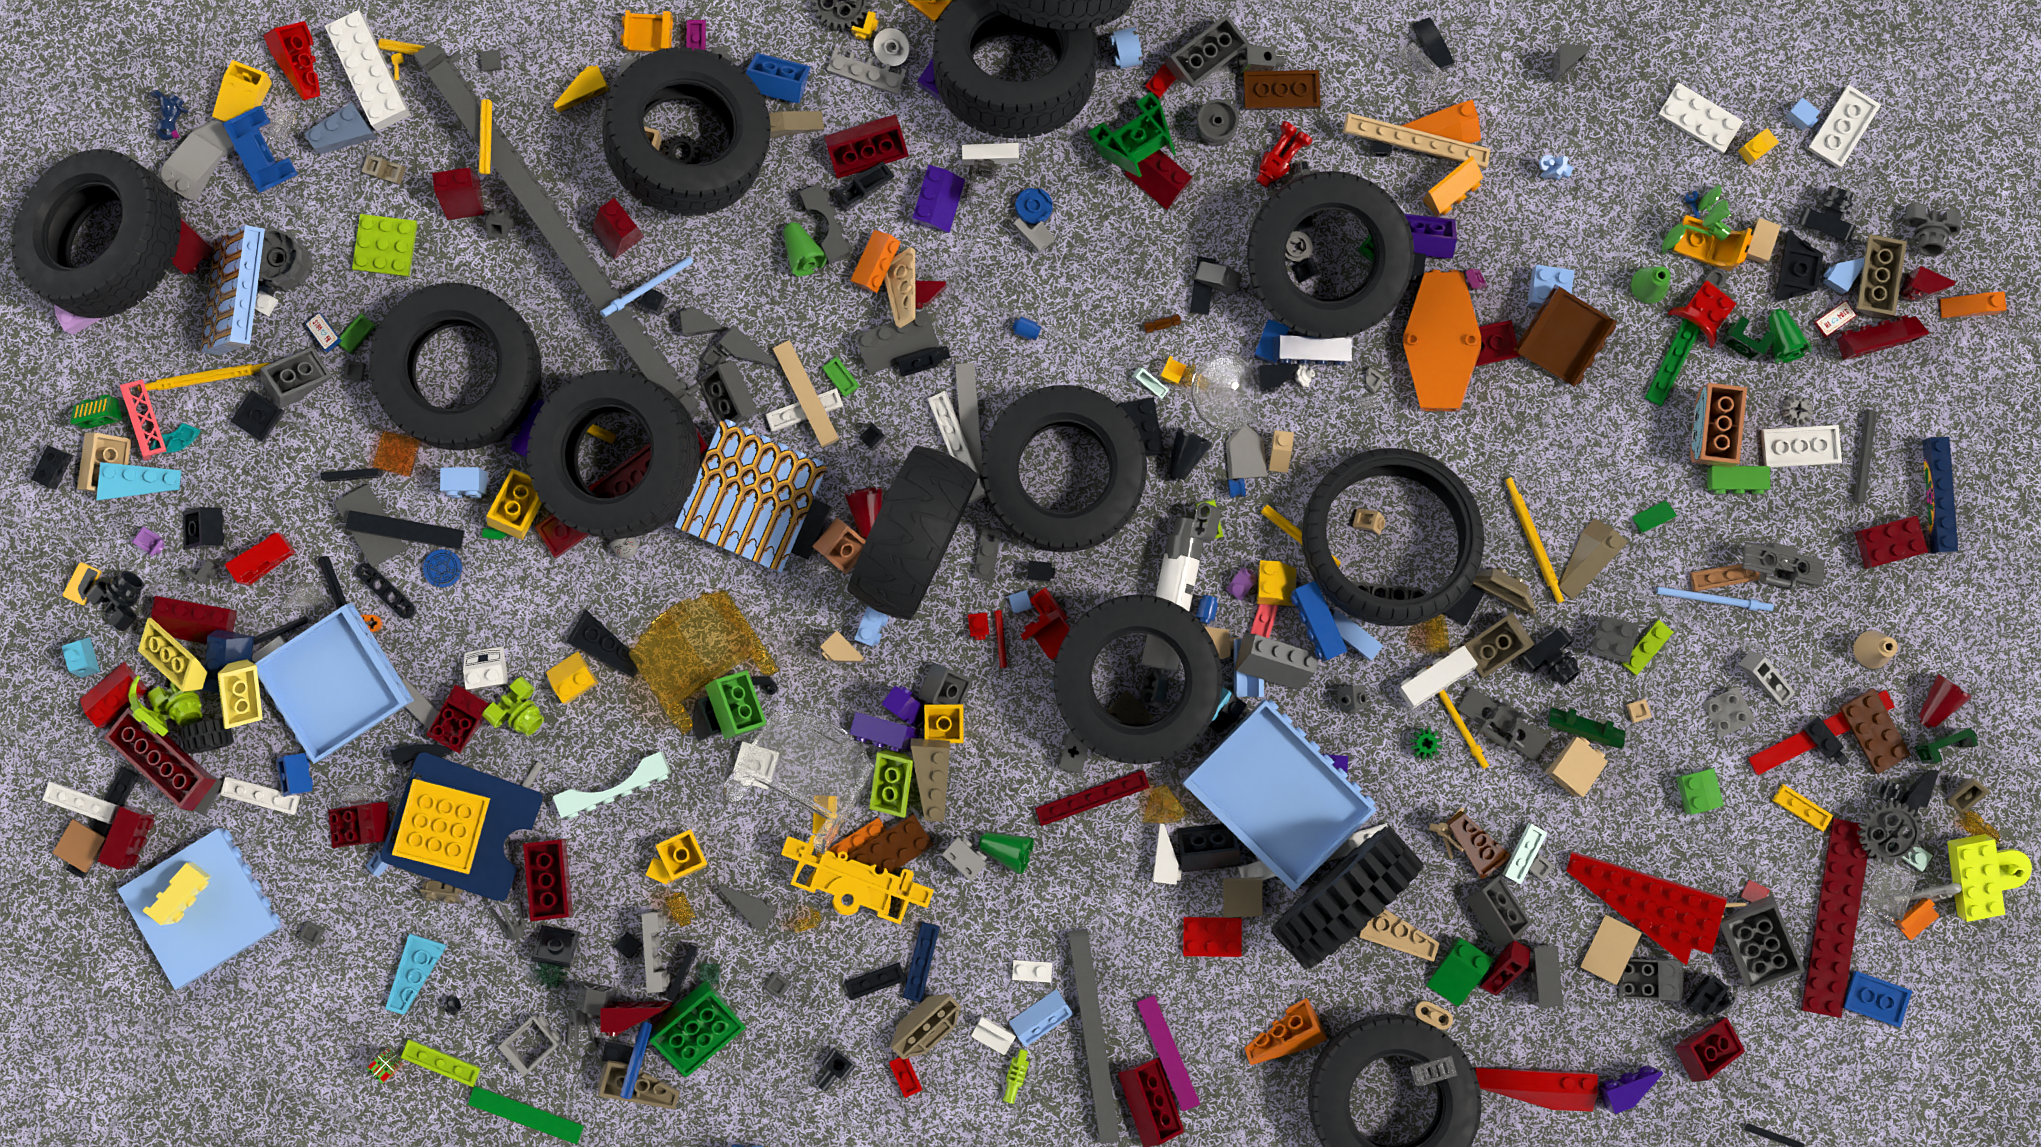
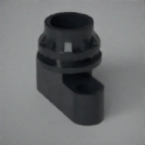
(1835, 203)
(118, 597)
(1548, 652)

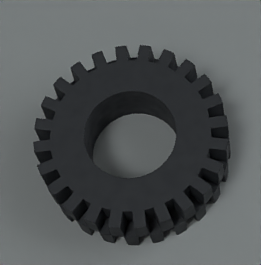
(1347, 898)

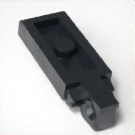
(922, 360)
(1825, 741)

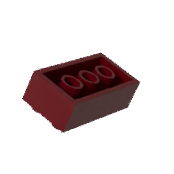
(548, 880)

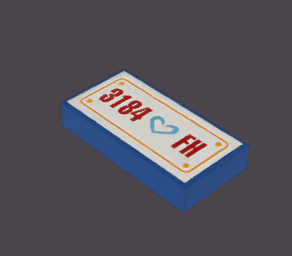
(323, 332)

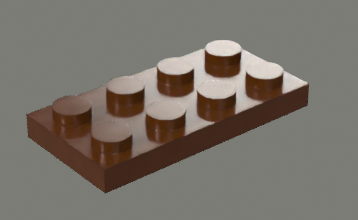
(1281, 90)
(1874, 731)
(894, 846)

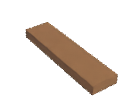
(1722, 577)

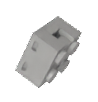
(965, 858)

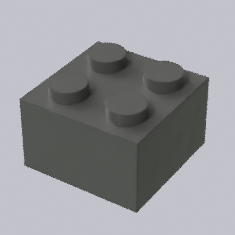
(1614, 639)

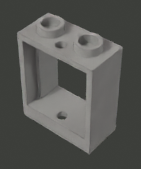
(513, 1055)

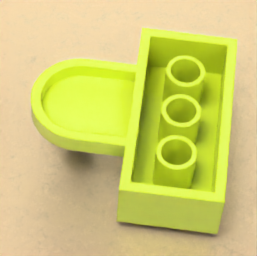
(1984, 875)

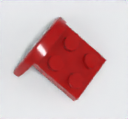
(1706, 310)

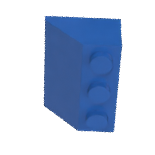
(779, 77)

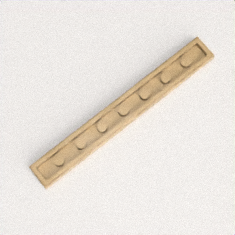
(1415, 140)

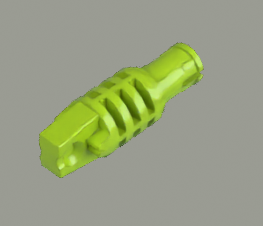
(1016, 1075)

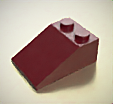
(1709, 1050)

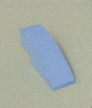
(1356, 636)

